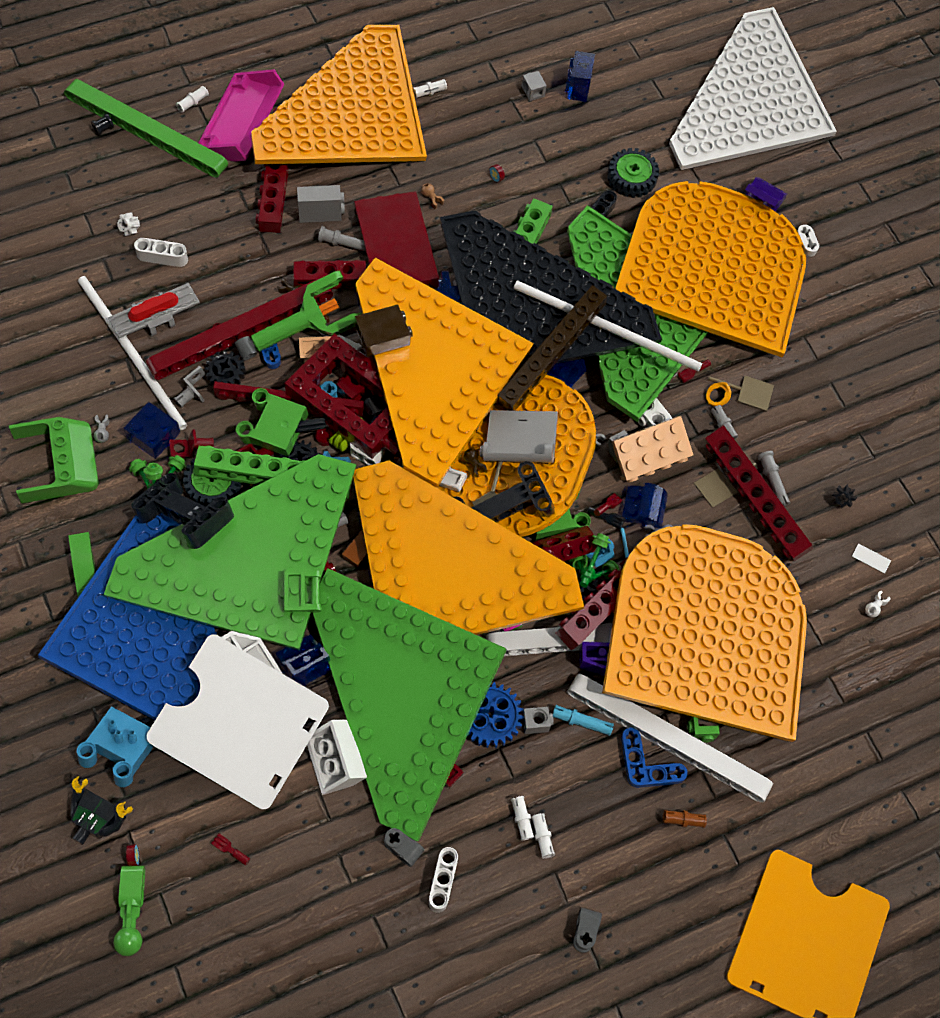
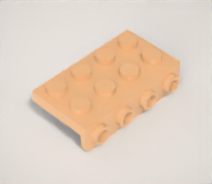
(652, 449)

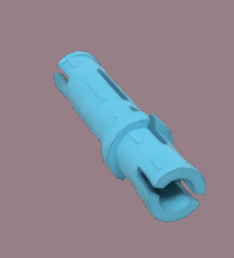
(583, 720)

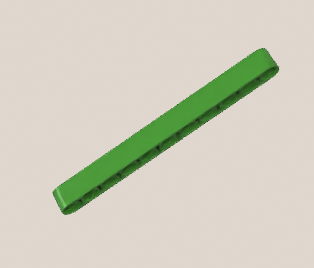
(146, 128)

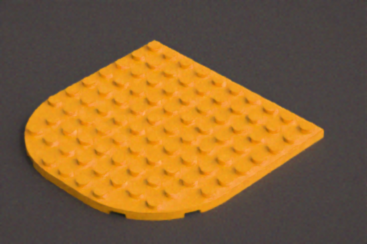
(716, 264)
(561, 478)
(709, 631)

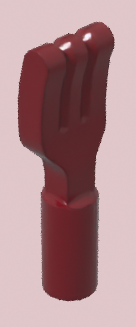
(689, 373)
(611, 502)
(225, 846)

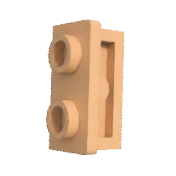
(310, 345)

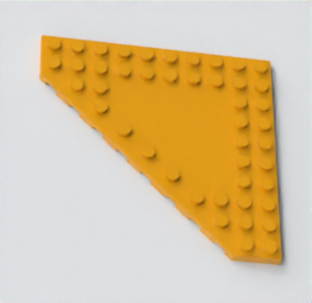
(350, 110)
(446, 375)
(454, 558)

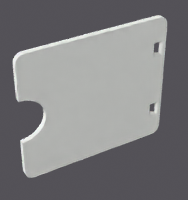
(241, 722)

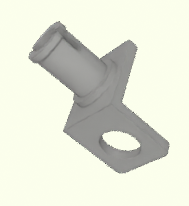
(190, 392)

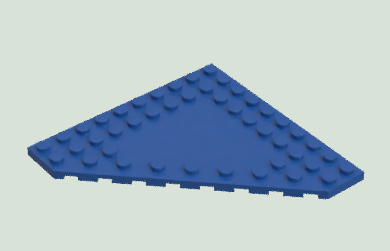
(128, 648)

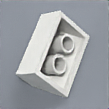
(335, 757)

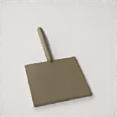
(753, 392)
(716, 487)

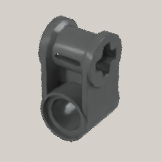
(406, 849)
(587, 926)

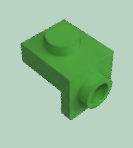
(703, 733)

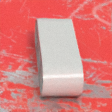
(172, 253)
(443, 869)

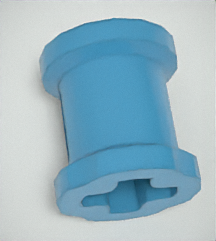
(330, 388)

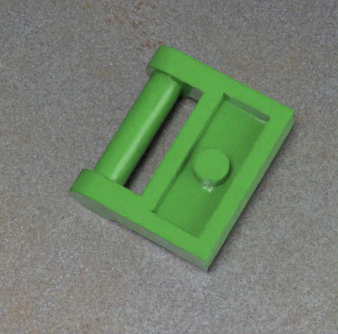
(295, 591)

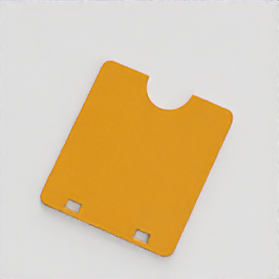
(805, 944)

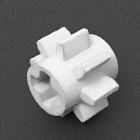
(128, 224)

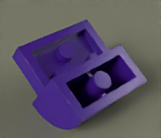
(766, 192)

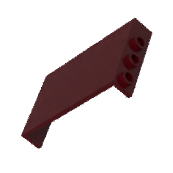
(397, 235)

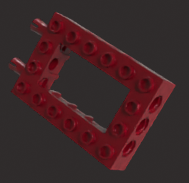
(305, 390)

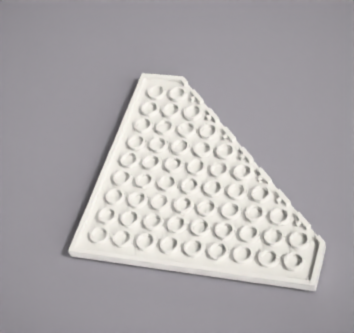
(752, 98)

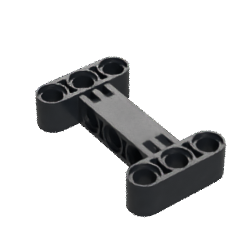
(517, 497)
(199, 521)

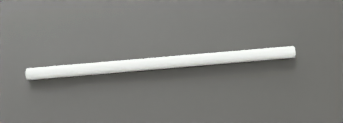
(611, 327)
(133, 354)

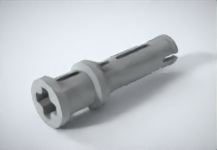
(336, 238)
(771, 471)

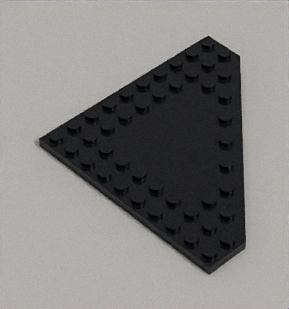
(492, 259)

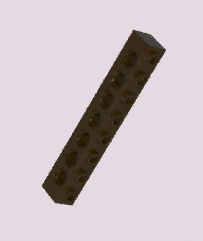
(552, 349)

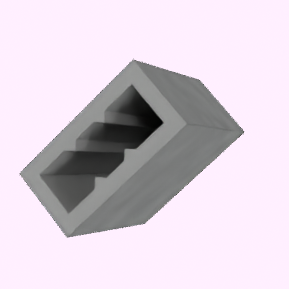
(320, 203)

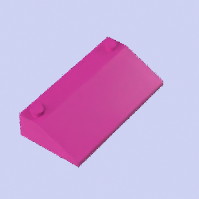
(240, 111)

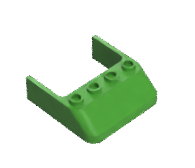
(72, 457)

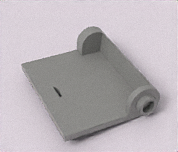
(520, 436)

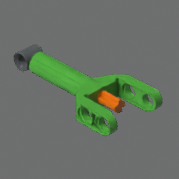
(309, 316)

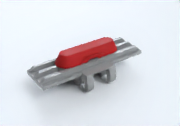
(154, 311)

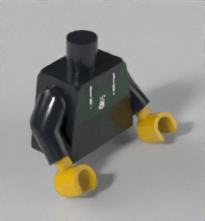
(94, 814)

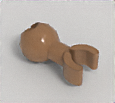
(428, 191)

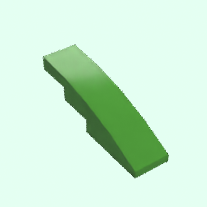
(82, 560)

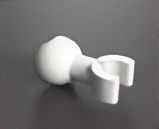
(873, 608)

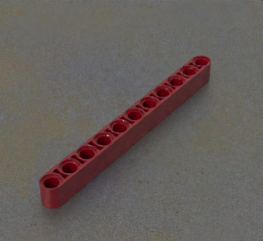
(229, 332)

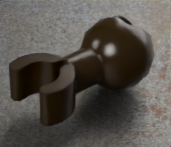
(287, 288)
(472, 458)

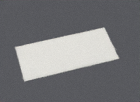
(871, 558)

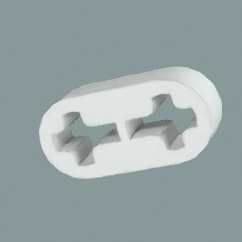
(810, 240)

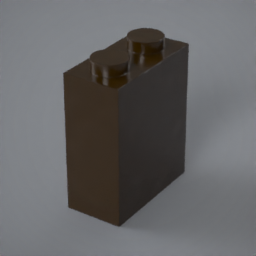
(383, 330)

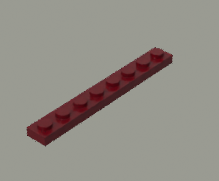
(244, 393)

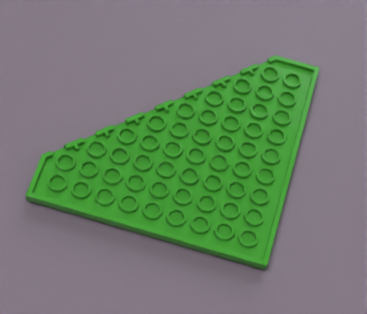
(633, 375)
(240, 571)
(405, 691)

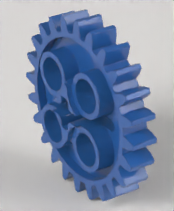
(489, 732)

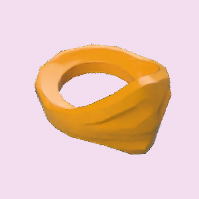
(723, 385)

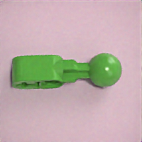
(131, 898)

